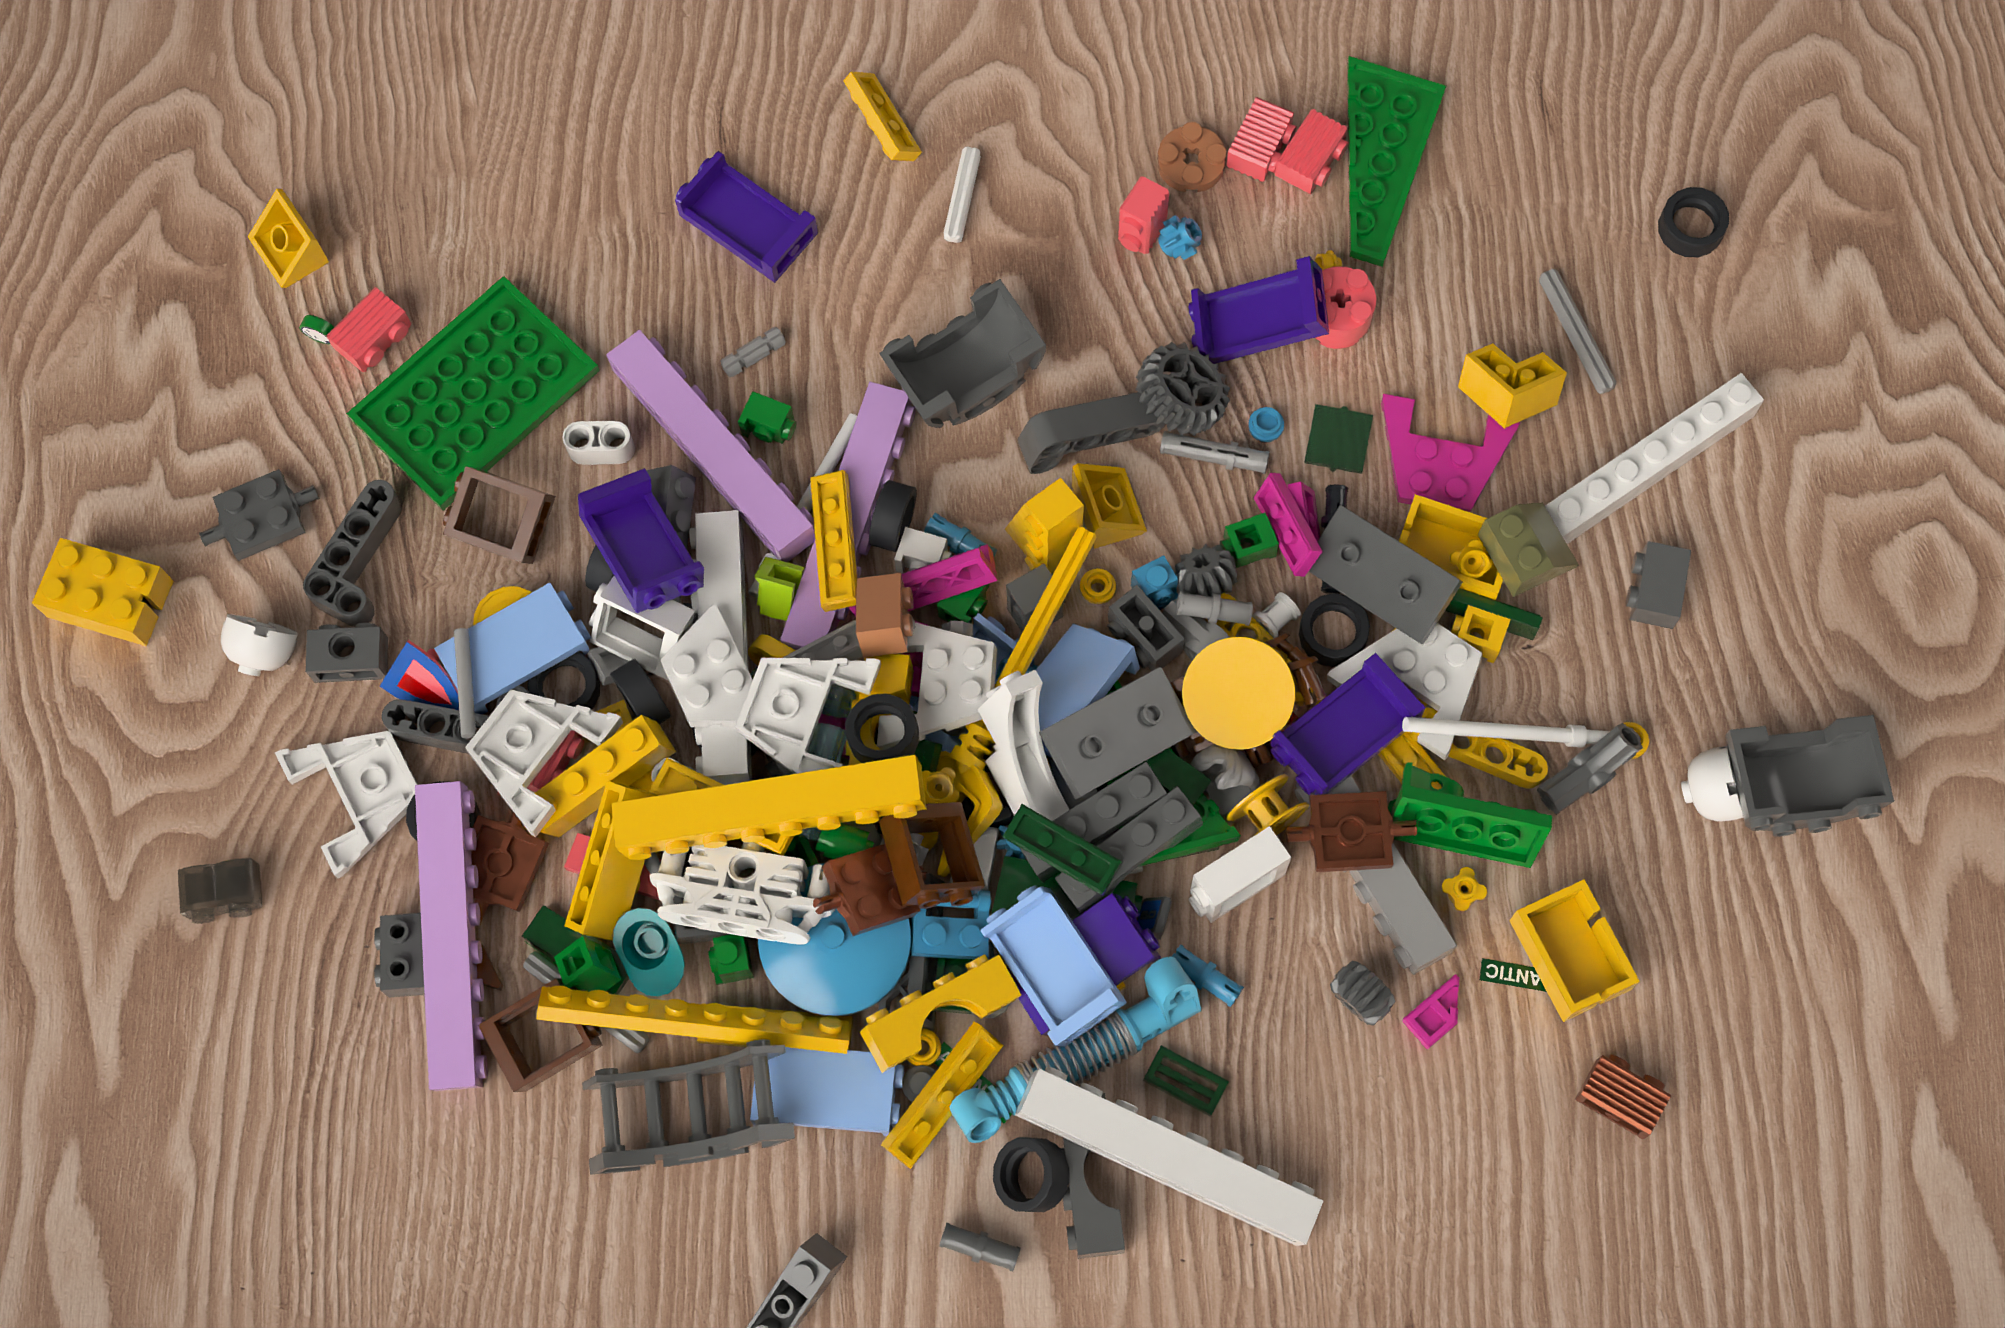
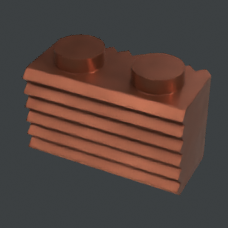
(1623, 1095)

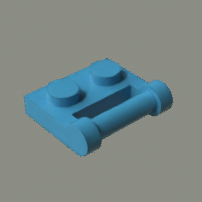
(952, 936)

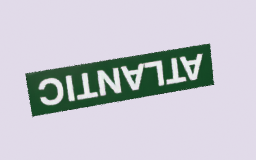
(1510, 974)

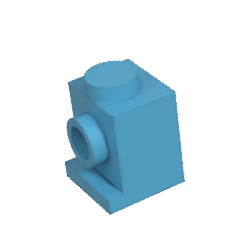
(1156, 581)

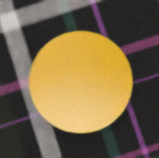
(1238, 692)

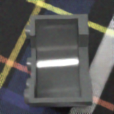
(969, 362)
(1809, 776)

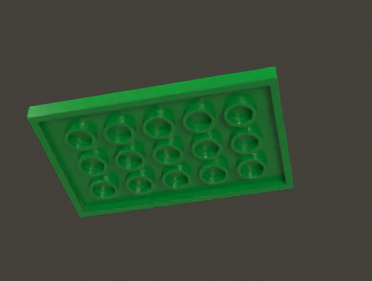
(473, 391)

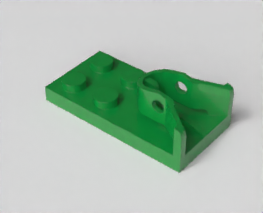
(1465, 824)

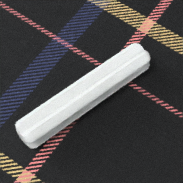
(962, 194)

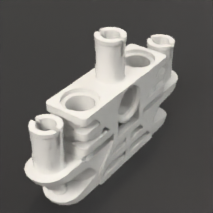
(756, 905)

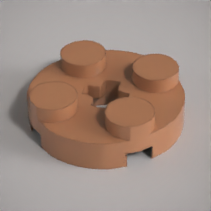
(1195, 140)

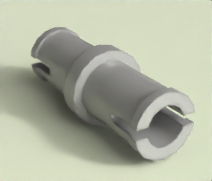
(1214, 608)

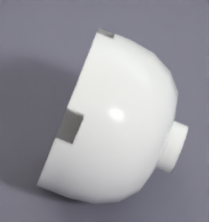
(256, 644)
(1713, 786)

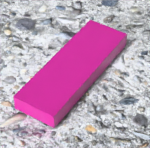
(1288, 524)

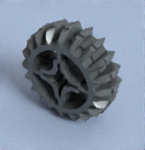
(1190, 382)

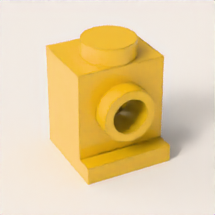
(1488, 625)

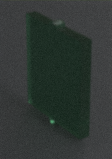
(1338, 439)

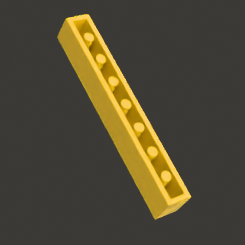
(769, 807)

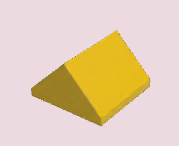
(286, 241)
(1107, 503)

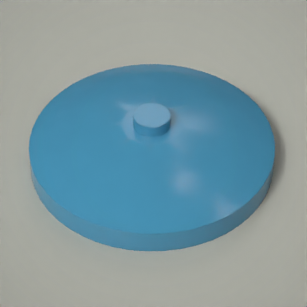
(835, 969)

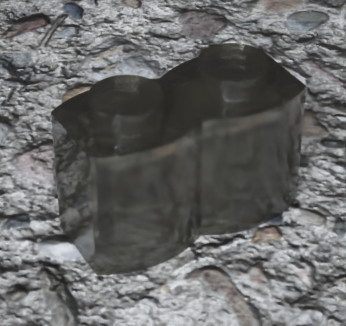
(220, 889)

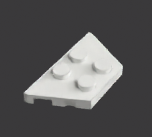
(708, 672)

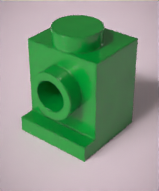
(767, 419)
(1252, 530)
(964, 605)
(730, 959)
(587, 966)

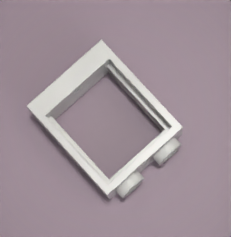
(630, 641)
(1239, 875)

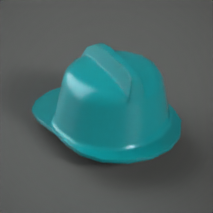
(649, 952)

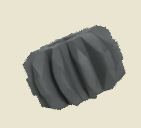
(1206, 571)
(1362, 993)

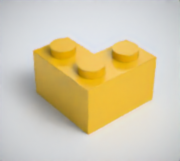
(1509, 388)

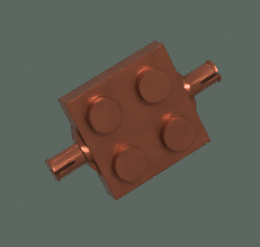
(1351, 831)
(505, 862)
(864, 891)

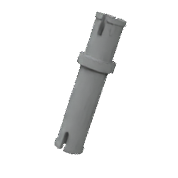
(1214, 452)

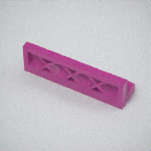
(950, 576)

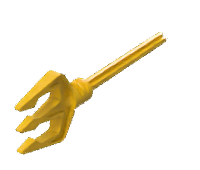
(968, 758)

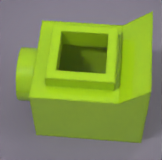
(777, 587)

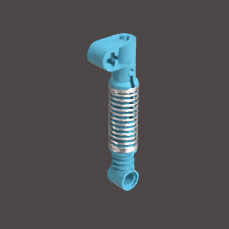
(1170, 1002)

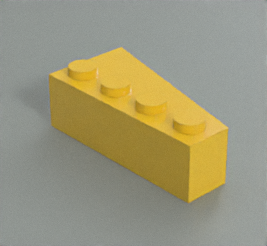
(1047, 525)

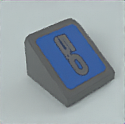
(1154, 914)

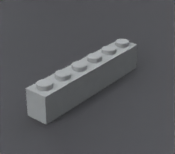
(1399, 905)

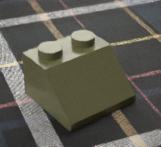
(1526, 547)

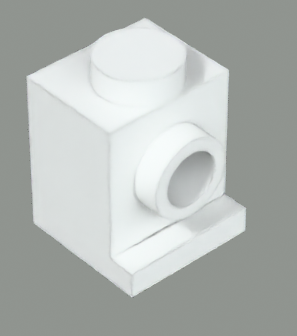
(919, 550)

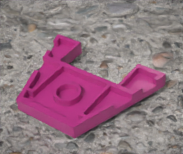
(1438, 467)

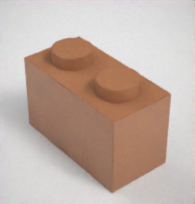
(883, 615)

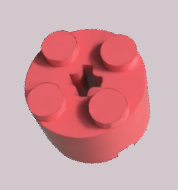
(1349, 306)

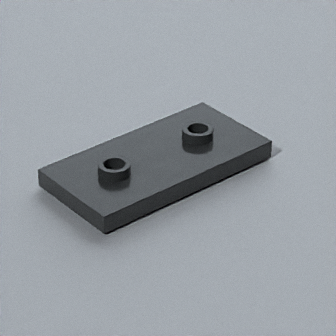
(1383, 575)
(1117, 732)

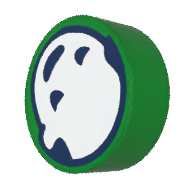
(316, 328)

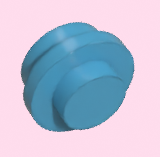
(1266, 424)

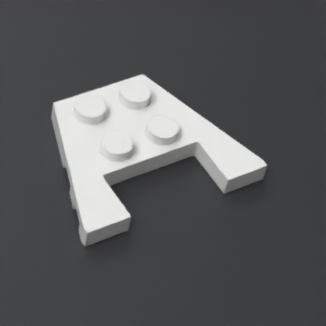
(1434, 672)
(952, 685)
(788, 702)
(521, 740)
(371, 783)

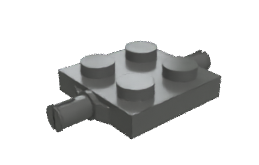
(258, 515)

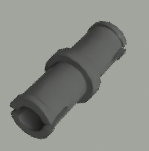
(980, 1247)

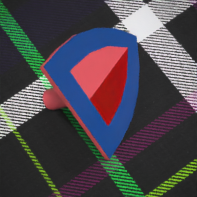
(420, 678)

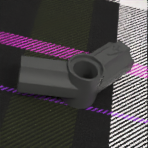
(1590, 768)

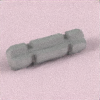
(753, 352)

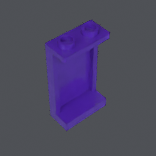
(745, 217)
(1260, 314)
(639, 542)
(1346, 728)
(1116, 941)

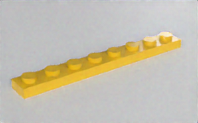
(692, 1019)

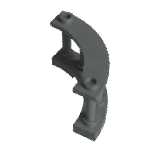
(700, 1145)

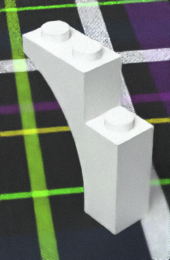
(1020, 757)

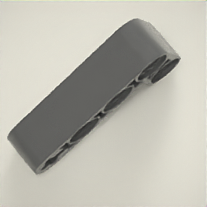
(1083, 428)
(375, 507)
(425, 716)

